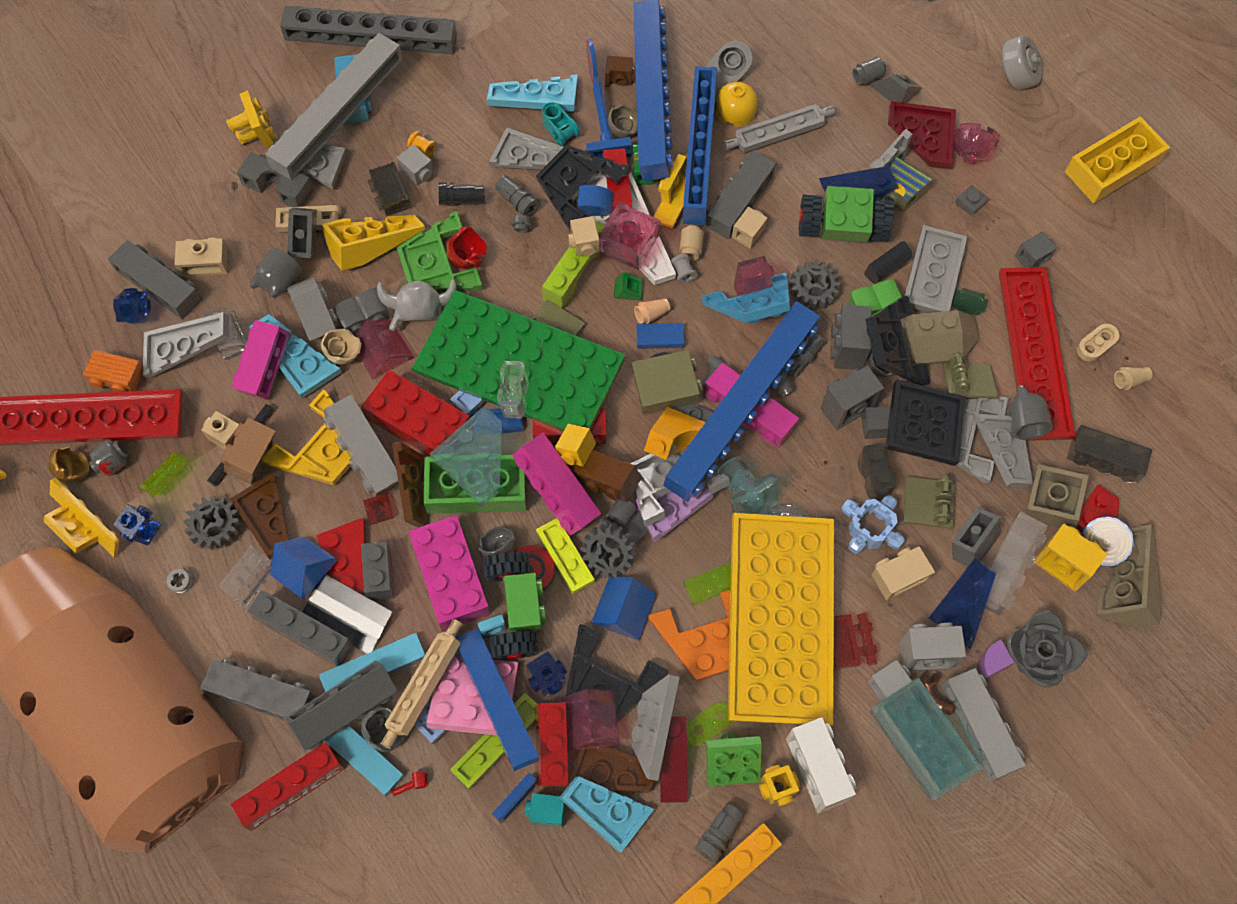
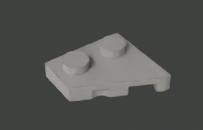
(896, 149)

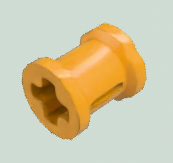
(424, 145)

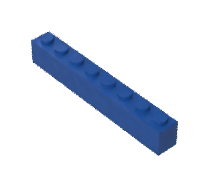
(699, 146)

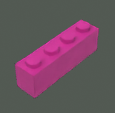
(772, 420)
(556, 484)

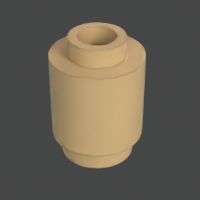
(691, 241)

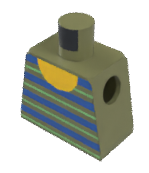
(911, 185)

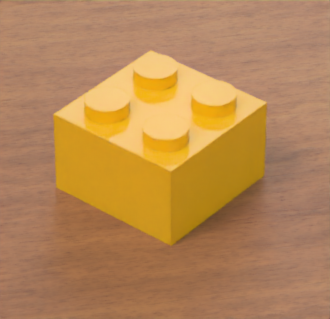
(1070, 557)

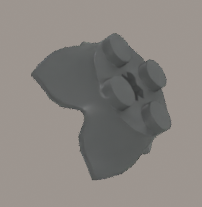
(1045, 632)

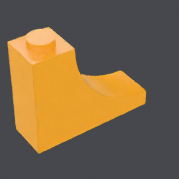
(672, 433)

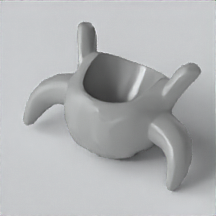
(415, 302)

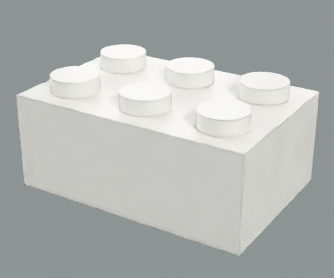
(821, 765)

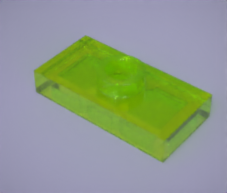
(708, 584)

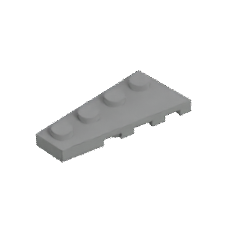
(181, 341)

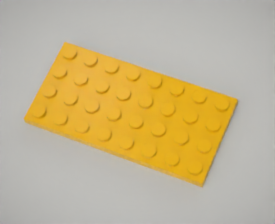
(781, 619)

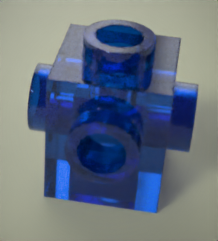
(131, 306)
(132, 524)
(544, 666)

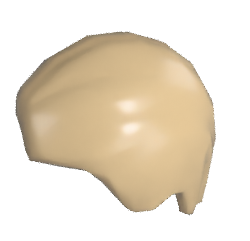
(340, 346)

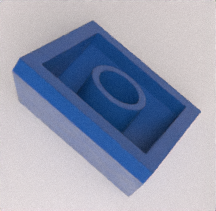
(300, 565)
(624, 607)

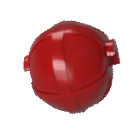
(466, 249)

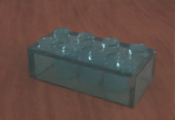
(925, 739)

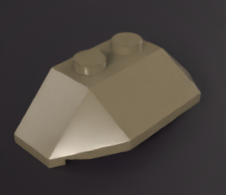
(938, 335)

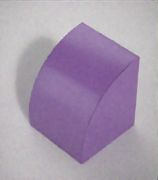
(994, 660)

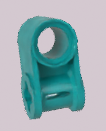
(561, 125)

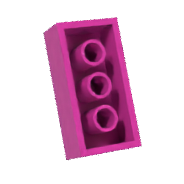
(449, 572)

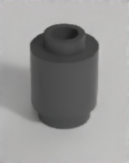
(869, 71)

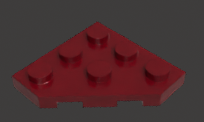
(931, 130)

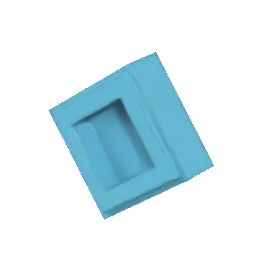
(492, 626)

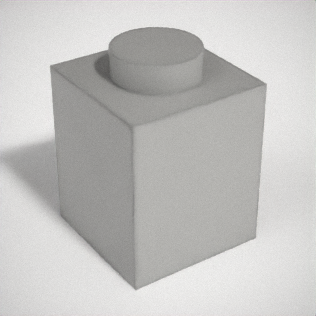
(415, 165)
(889, 680)

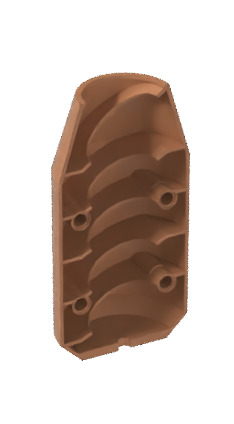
(108, 702)

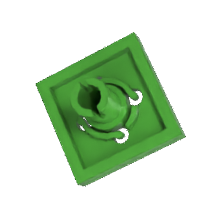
(731, 756)

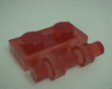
(846, 651)

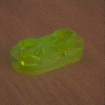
(709, 724)

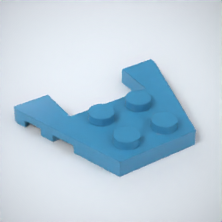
(753, 305)

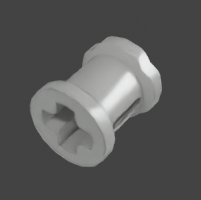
(683, 268)

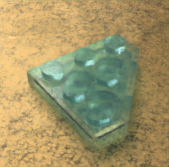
(474, 455)

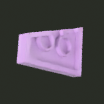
(676, 511)

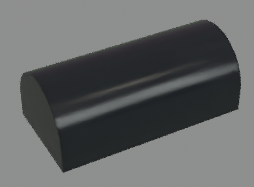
(888, 262)

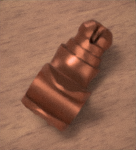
(946, 707)

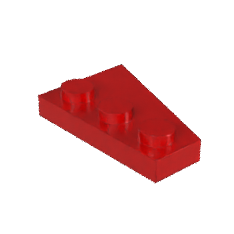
(345, 546)

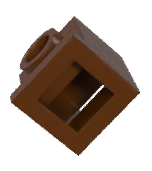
(619, 71)

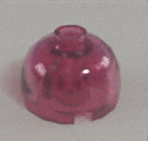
(975, 143)

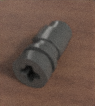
(522, 200)
(719, 833)

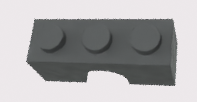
(257, 174)

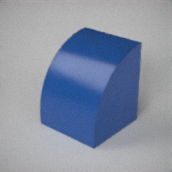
(595, 200)

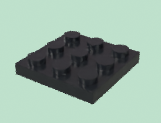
(925, 422)

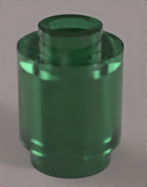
(969, 301)

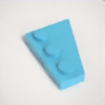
(606, 812)

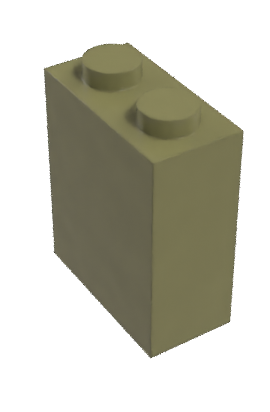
(666, 381)

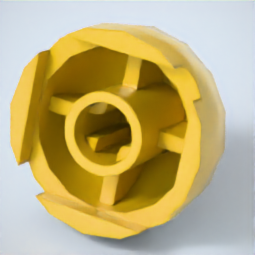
(736, 104)

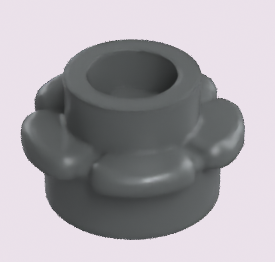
(521, 223)

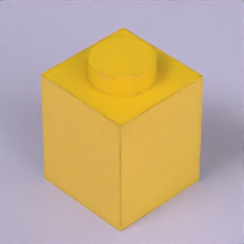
(575, 445)

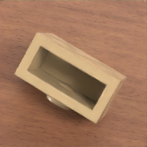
(201, 257)
(902, 572)

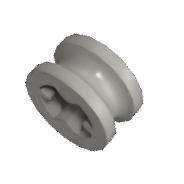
(172, 579)

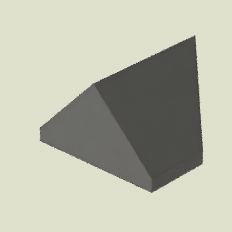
(897, 88)

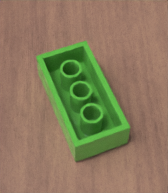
(447, 496)

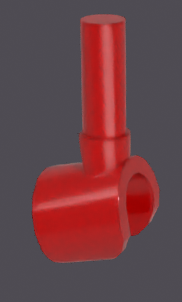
(419, 781)

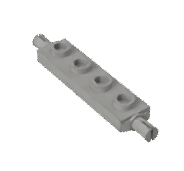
(779, 128)

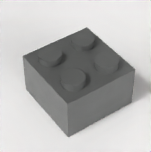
(850, 337)
(849, 397)

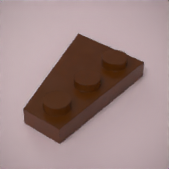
(263, 513)

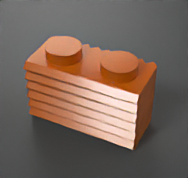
(113, 371)

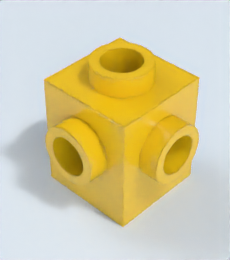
(783, 776)

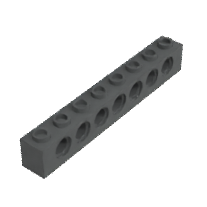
(359, 27)

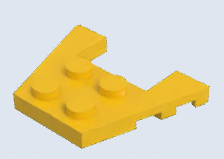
(319, 458)

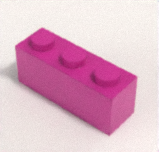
(260, 359)

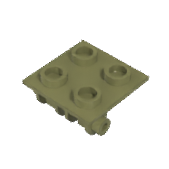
(558, 318)
(969, 378)
(929, 501)

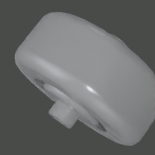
(1022, 62)

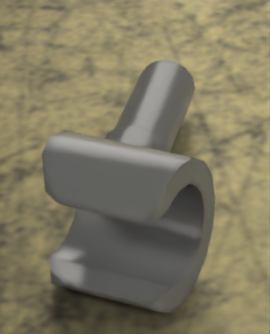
(713, 363)

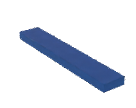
(496, 700)

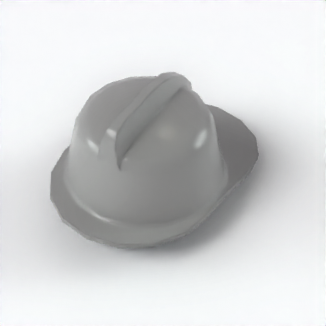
(731, 62)

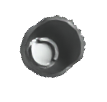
(374, 729)

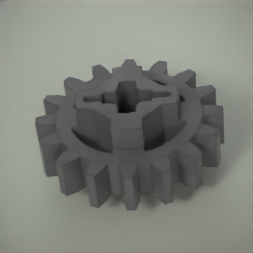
(814, 288)
(213, 526)
(608, 550)

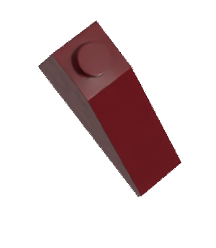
(674, 763)

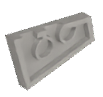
(326, 165)

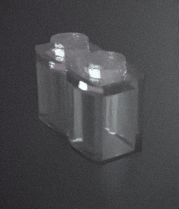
(513, 388)

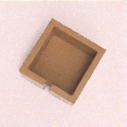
(250, 445)

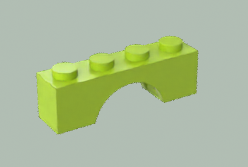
(565, 276)

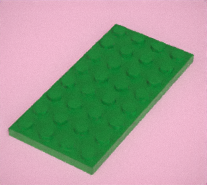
(564, 371)

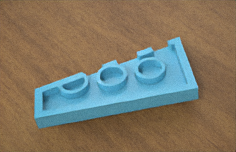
(534, 93)
(302, 364)

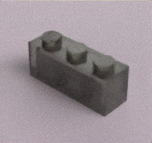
(1109, 454)

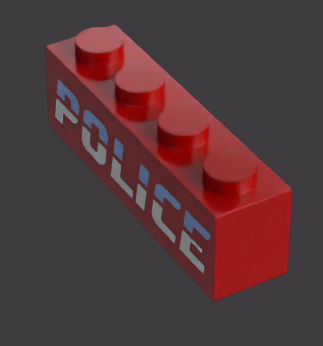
(287, 786)

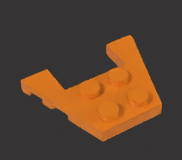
(701, 649)

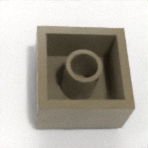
(1057, 496)

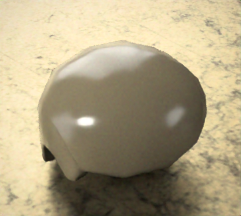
(622, 121)

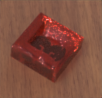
(378, 509)

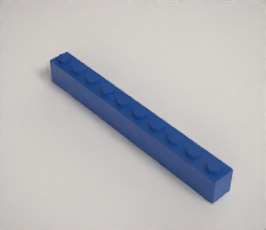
(652, 90)
(741, 402)

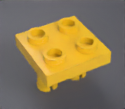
(255, 120)

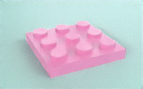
(457, 703)

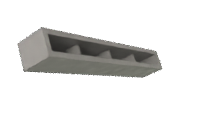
(334, 106)

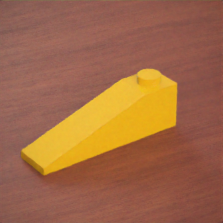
(360, 242)

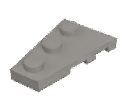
(522, 151)
(1008, 452)

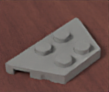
(653, 725)

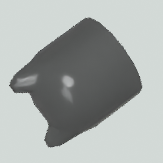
(276, 272)
(1029, 415)

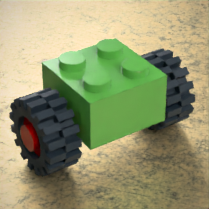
(846, 215)
(523, 607)

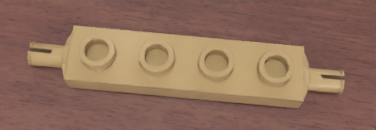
(422, 684)

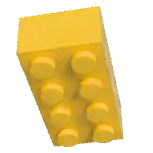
(1116, 159)

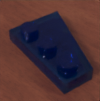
(879, 179)
(966, 600)

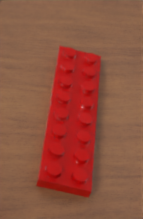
(1036, 344)
(91, 417)

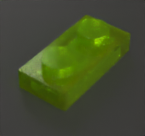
(158, 480)

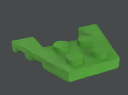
(426, 259)

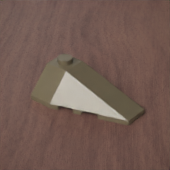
(1133, 585)

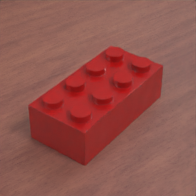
(412, 413)

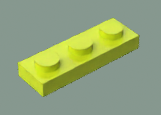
(565, 556)

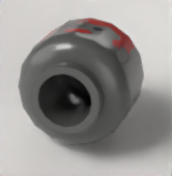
(108, 457)

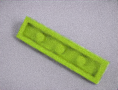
(489, 749)

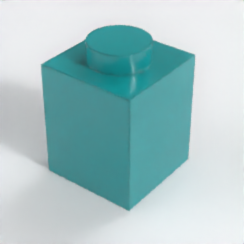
(545, 810)

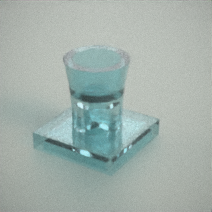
(748, 493)

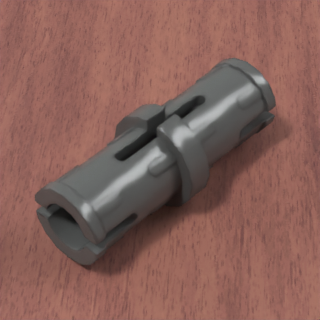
(807, 355)

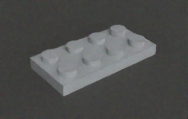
(935, 269)

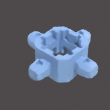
(862, 537)

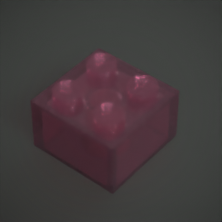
(629, 236)

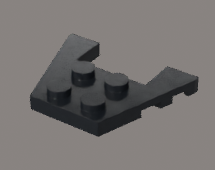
(572, 169)
(890, 344)
(592, 675)

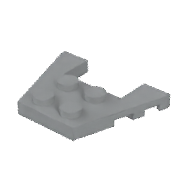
(977, 466)
(653, 474)

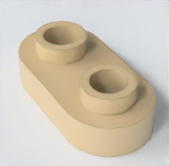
(1096, 343)

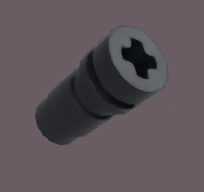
(460, 194)

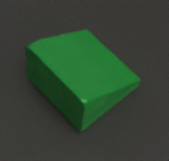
(628, 287)

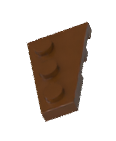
(410, 476)
(611, 770)

